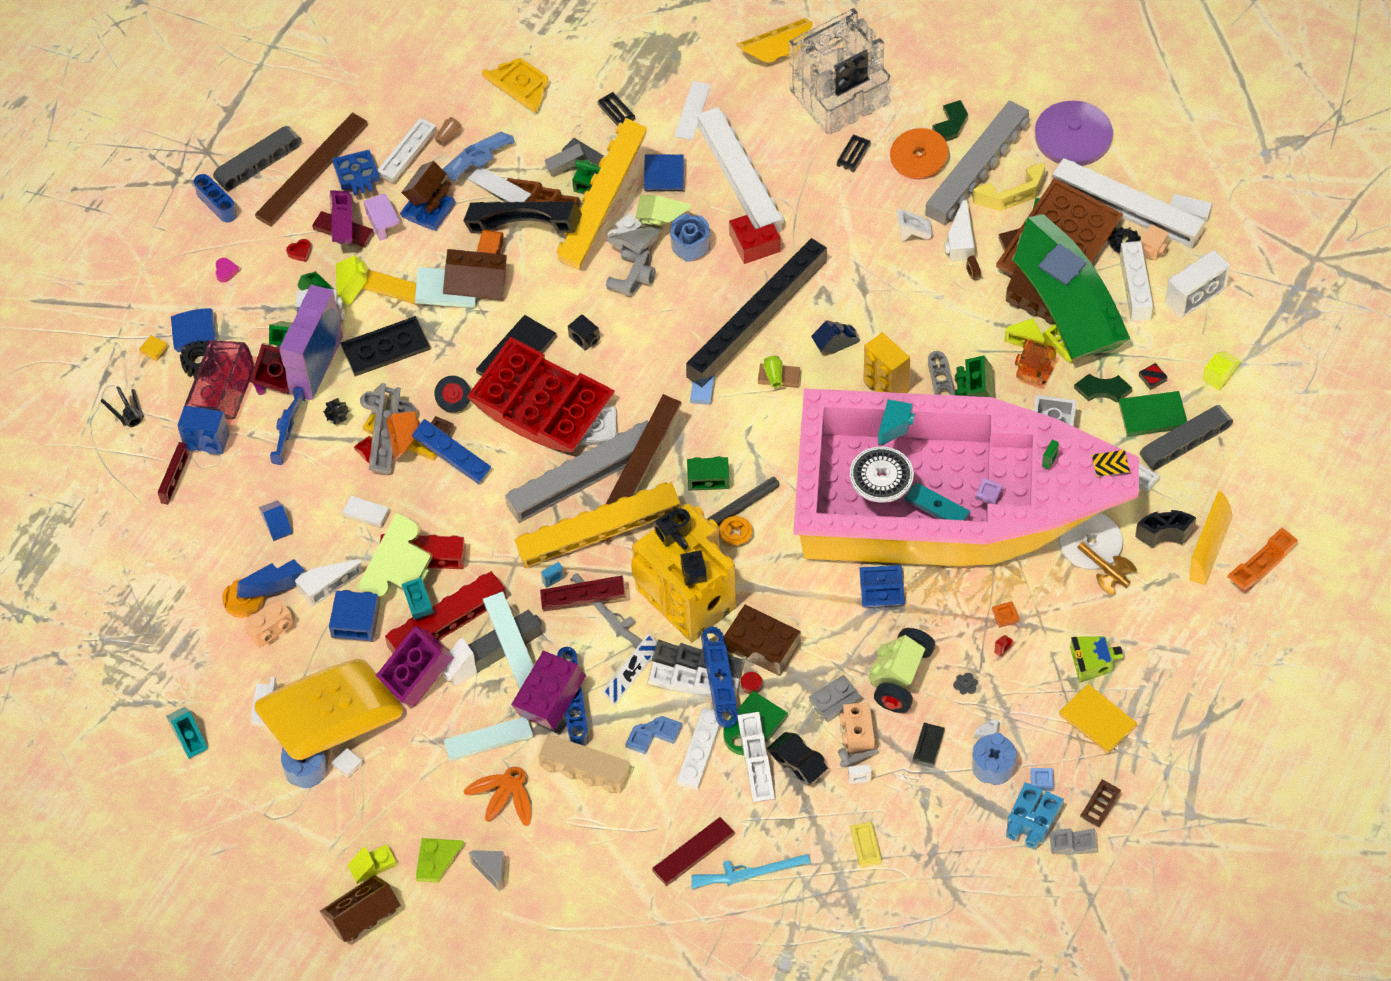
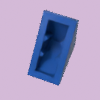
(276, 520)

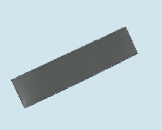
(688, 656)

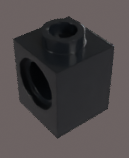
(583, 332)
(693, 567)

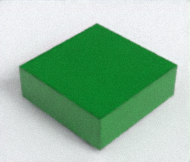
(1050, 454)

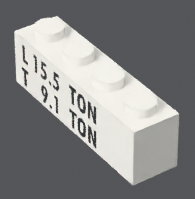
(1136, 281)

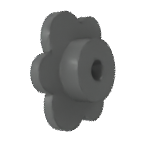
(965, 683)

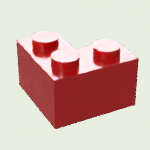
(751, 242)

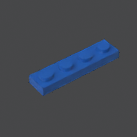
(451, 451)

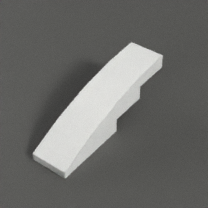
(683, 679)
(755, 757)

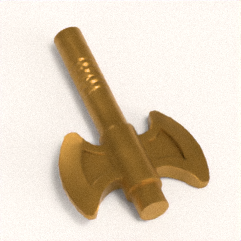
(1113, 573)

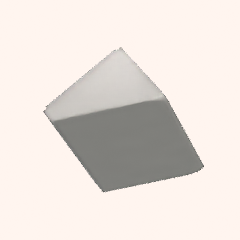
(564, 160)

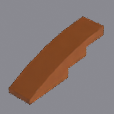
(542, 194)

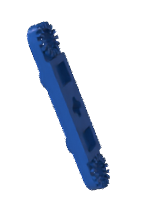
(717, 662)

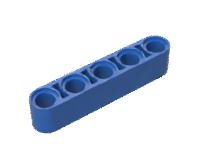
(575, 724)

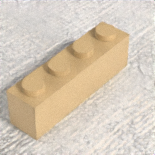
(584, 763)

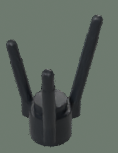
(131, 415)

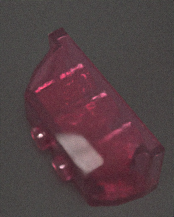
(222, 378)

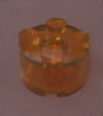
(1035, 362)

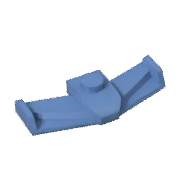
(477, 154)

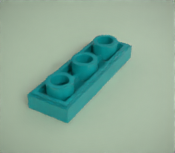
(935, 504)

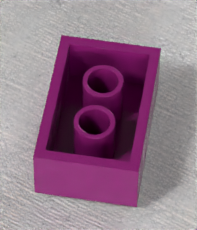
(414, 666)
(548, 690)

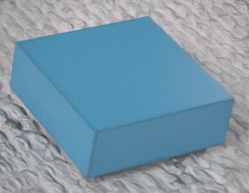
(552, 574)

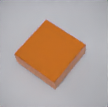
(1005, 614)

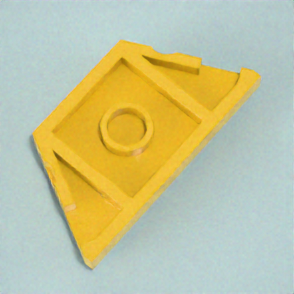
(519, 81)

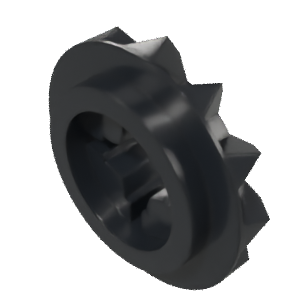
(1116, 237)

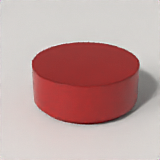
(751, 682)

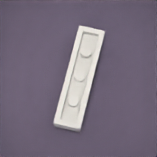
(406, 150)
(699, 750)

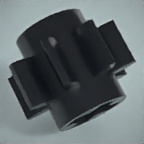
(336, 411)

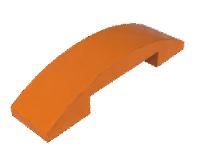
(1264, 560)

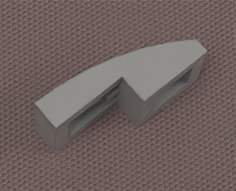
(1070, 842)

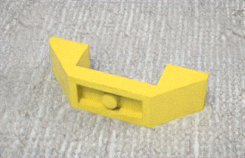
(988, 197)

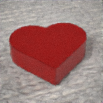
(300, 250)

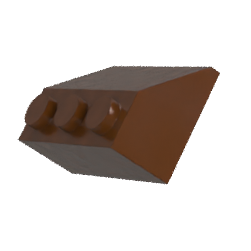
(474, 274)
(1023, 295)
(360, 908)

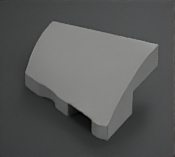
(636, 240)

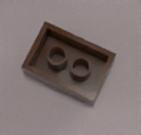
(762, 640)

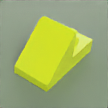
(371, 863)

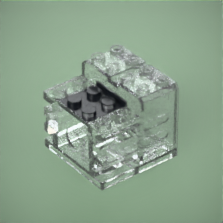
(839, 71)

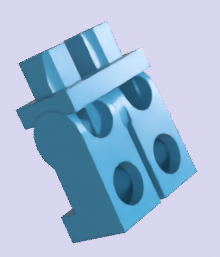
(1033, 823)

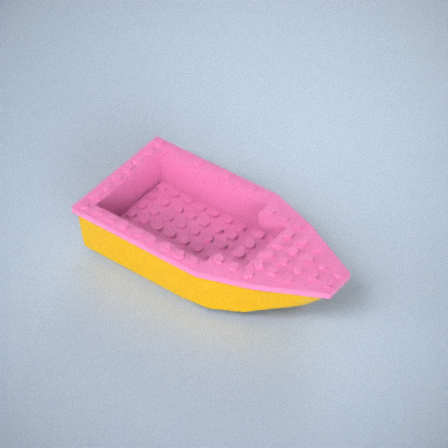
(951, 451)

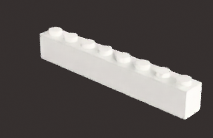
(738, 169)
(1134, 205)

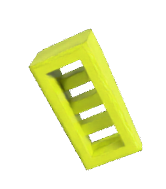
(1052, 341)

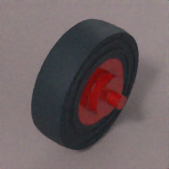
(452, 393)

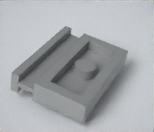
(832, 697)

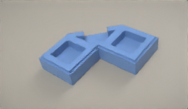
(660, 728)

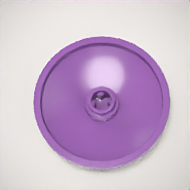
(1073, 132)

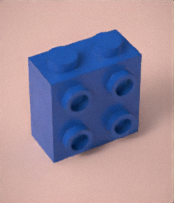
(354, 615)

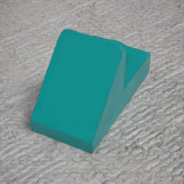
(417, 598)

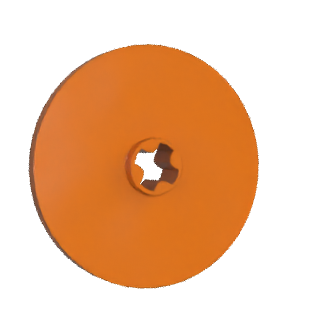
(915, 166)

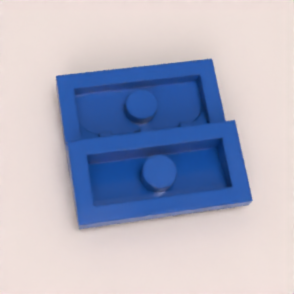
(664, 172)
(419, 216)
(192, 326)
(881, 586)

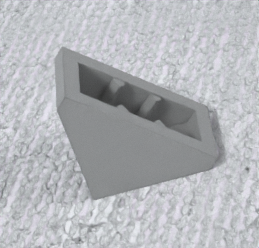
(490, 865)

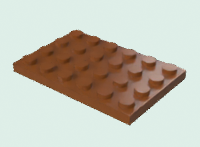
(1077, 215)

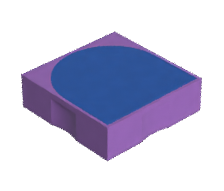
(311, 341)

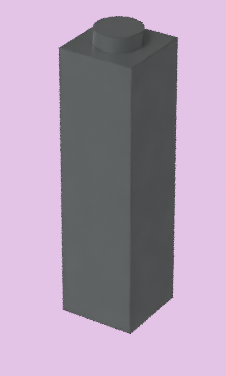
(488, 648)

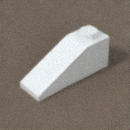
(960, 238)
(326, 580)

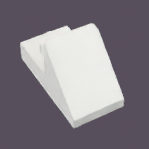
(913, 224)

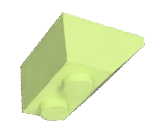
(659, 209)

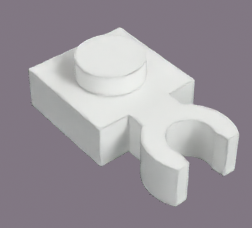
(626, 224)

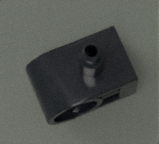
(668, 529)

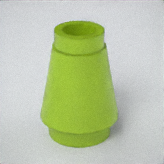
(773, 368)

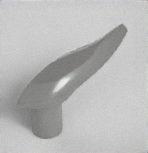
(848, 760)

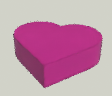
(225, 269)

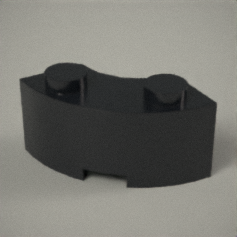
(1165, 526)
(802, 761)

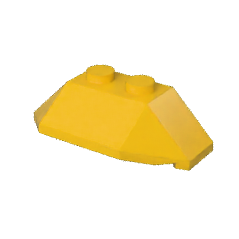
(775, 42)

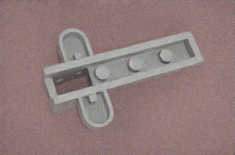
(381, 447)

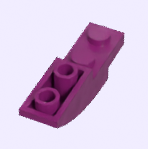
(341, 216)

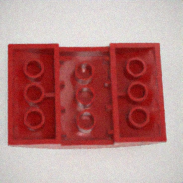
(539, 397)

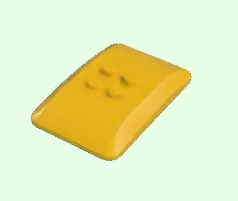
(327, 708)

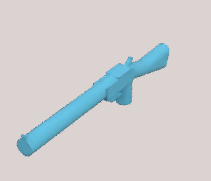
(733, 877)

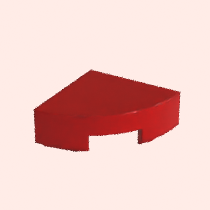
(1003, 645)

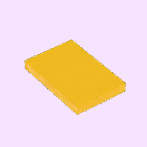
(1098, 718)

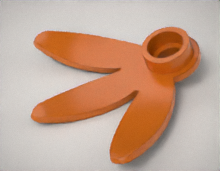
(507, 786)

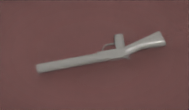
(617, 626)

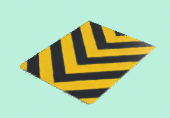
(1110, 463)

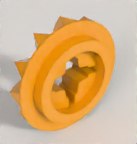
(736, 523)

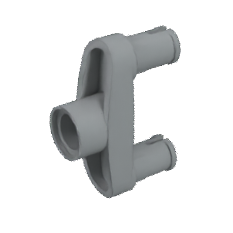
(639, 273)

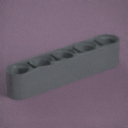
(257, 158)
(1186, 437)

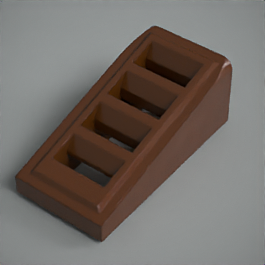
(1109, 788)

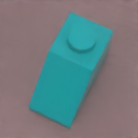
(895, 421)
(186, 732)

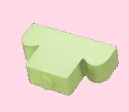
(396, 558)

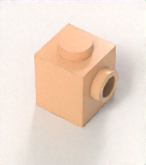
(1154, 242)

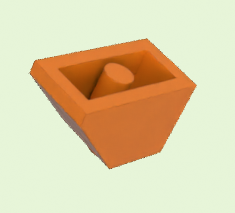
(400, 430)

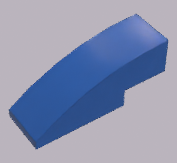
(270, 580)

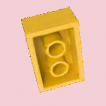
(886, 366)

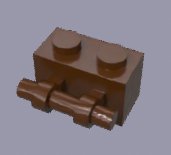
(424, 183)

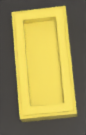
(865, 844)

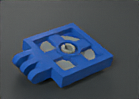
(356, 171)

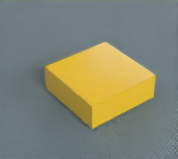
(153, 347)

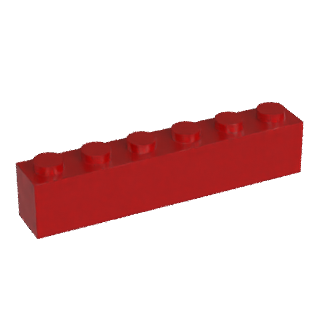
(452, 611)

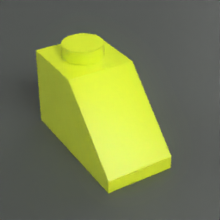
(350, 278)
(1220, 369)

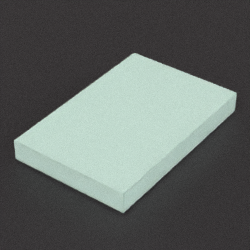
(430, 290)

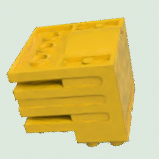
(662, 583)

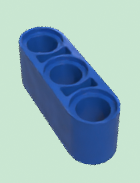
(215, 198)

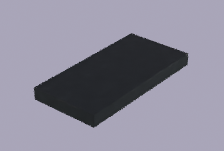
(526, 331)
(385, 346)

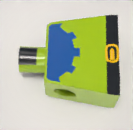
(1093, 656)

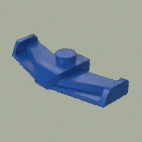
(285, 425)

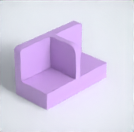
(380, 214)

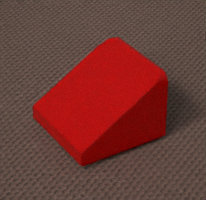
(364, 448)

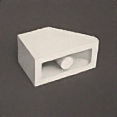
(462, 665)

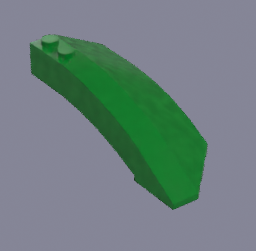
(1084, 307)

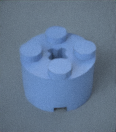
(690, 237)
(994, 759)
(304, 772)

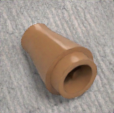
(448, 130)

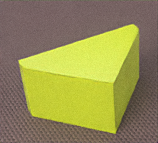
(1019, 332)

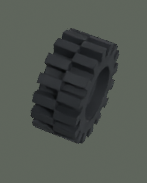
(190, 353)

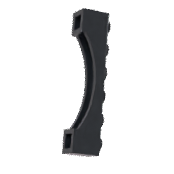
(488, 215)

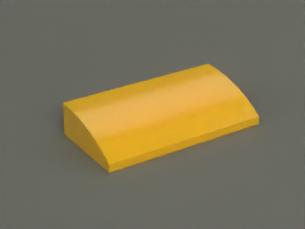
(1210, 539)

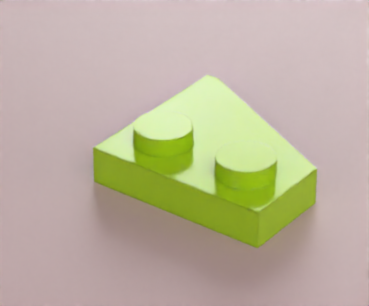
(435, 858)

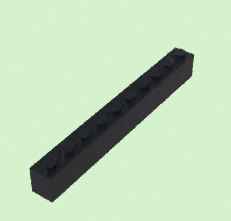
(756, 312)

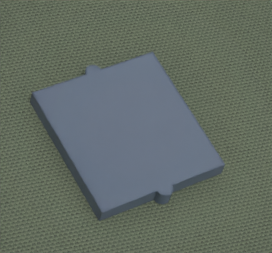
(1062, 264)

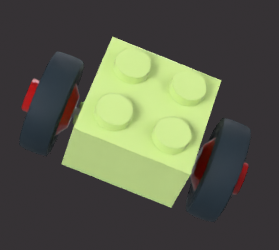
(897, 666)

